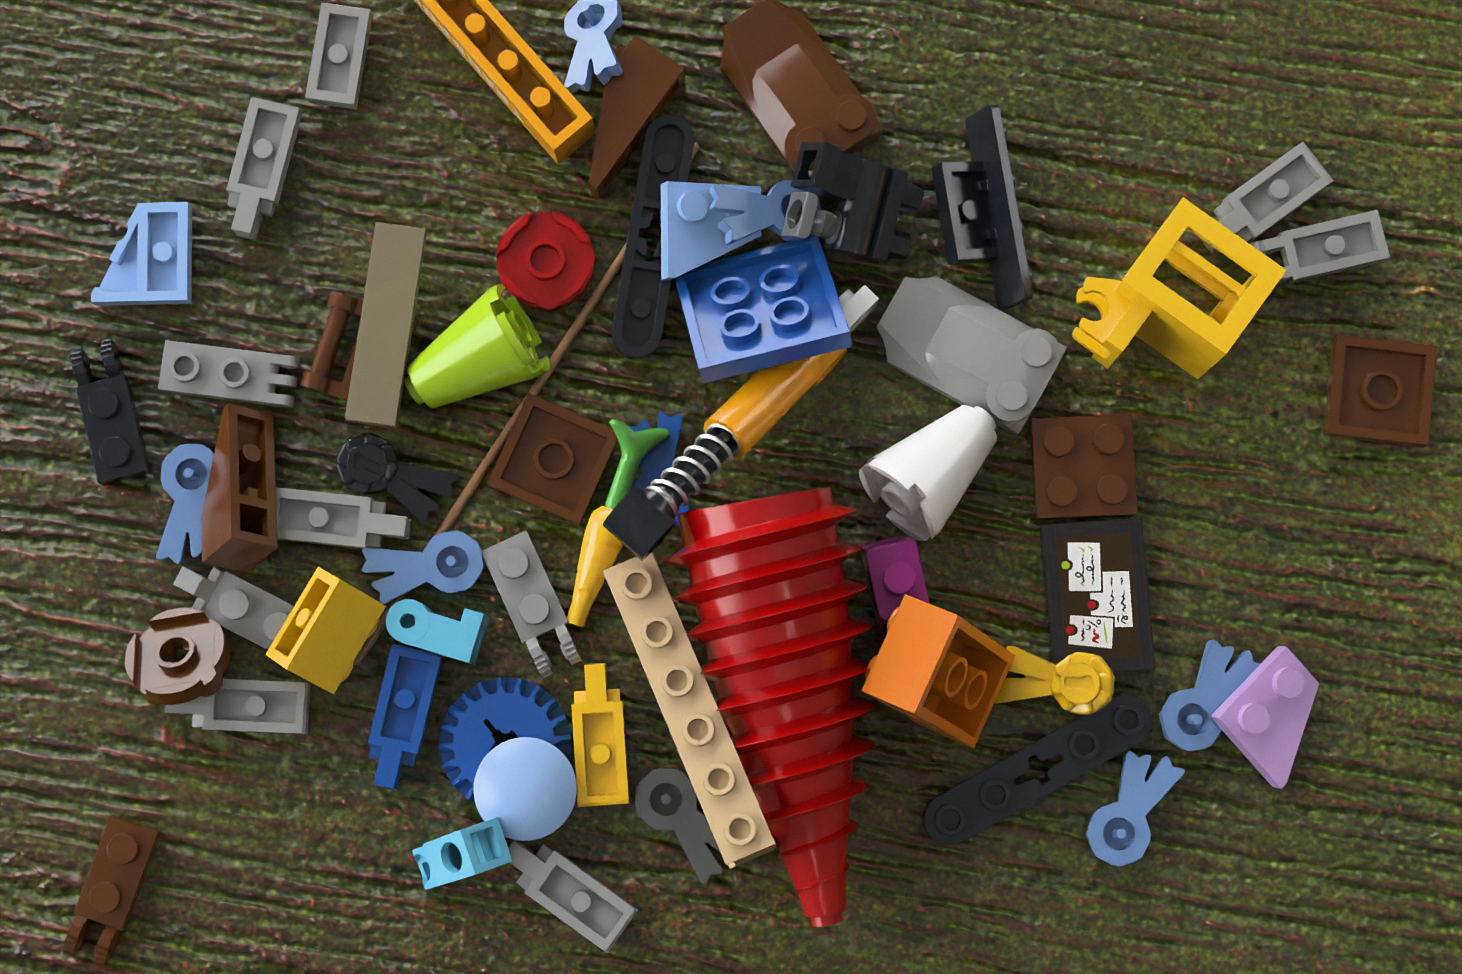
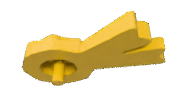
(1078, 682)

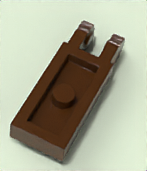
(112, 886)

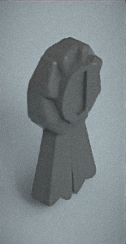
(669, 803)

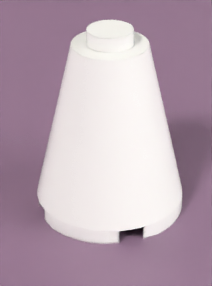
(930, 470)

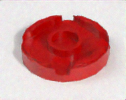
(545, 260)

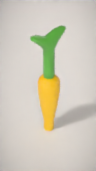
(599, 545)

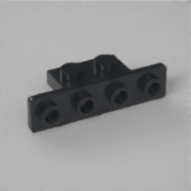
(981, 209)

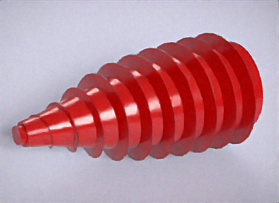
(785, 671)

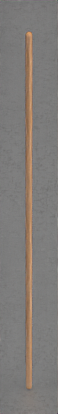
(502, 438)

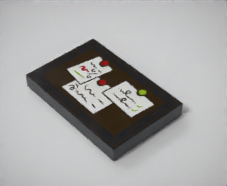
(1098, 592)

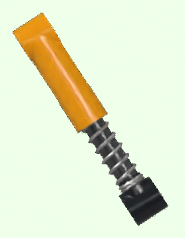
(649, 514)

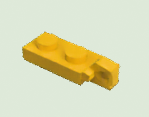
(599, 741)

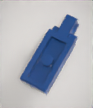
(403, 711)

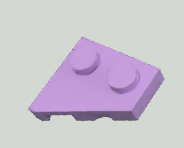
(1270, 714)

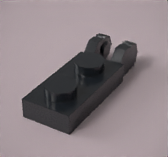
(110, 417)

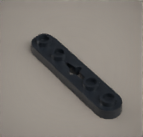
(641, 292)
(992, 792)

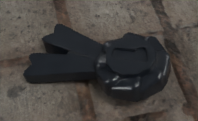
(371, 465)

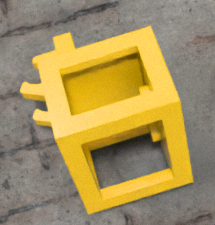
(1165, 319)

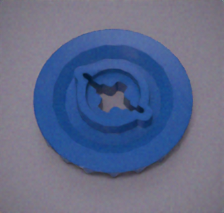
(509, 707)

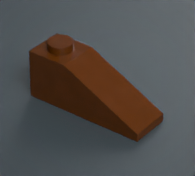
(629, 107)
(241, 492)

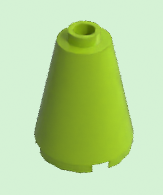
(478, 353)

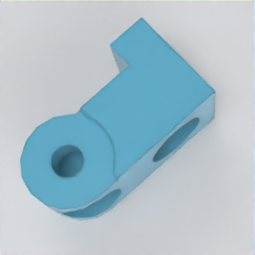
(421, 628)
(462, 854)

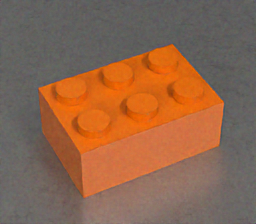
(938, 671)

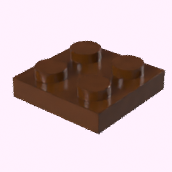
(1380, 391)
(554, 459)
(1083, 467)

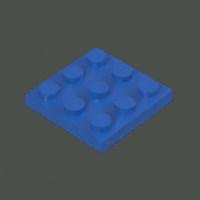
(762, 309)

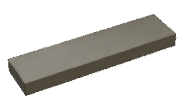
(386, 325)

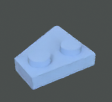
(691, 228)
(152, 259)

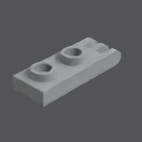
(226, 373)

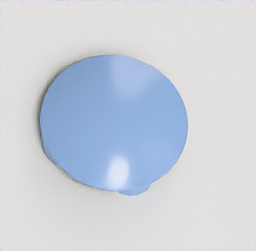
(526, 787)

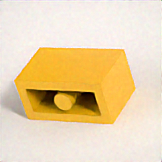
(326, 631)

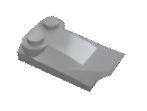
(968, 349)

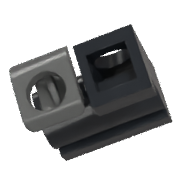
(867, 208)

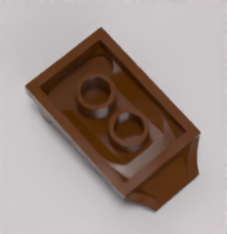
(794, 83)

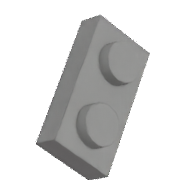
(339, 56)

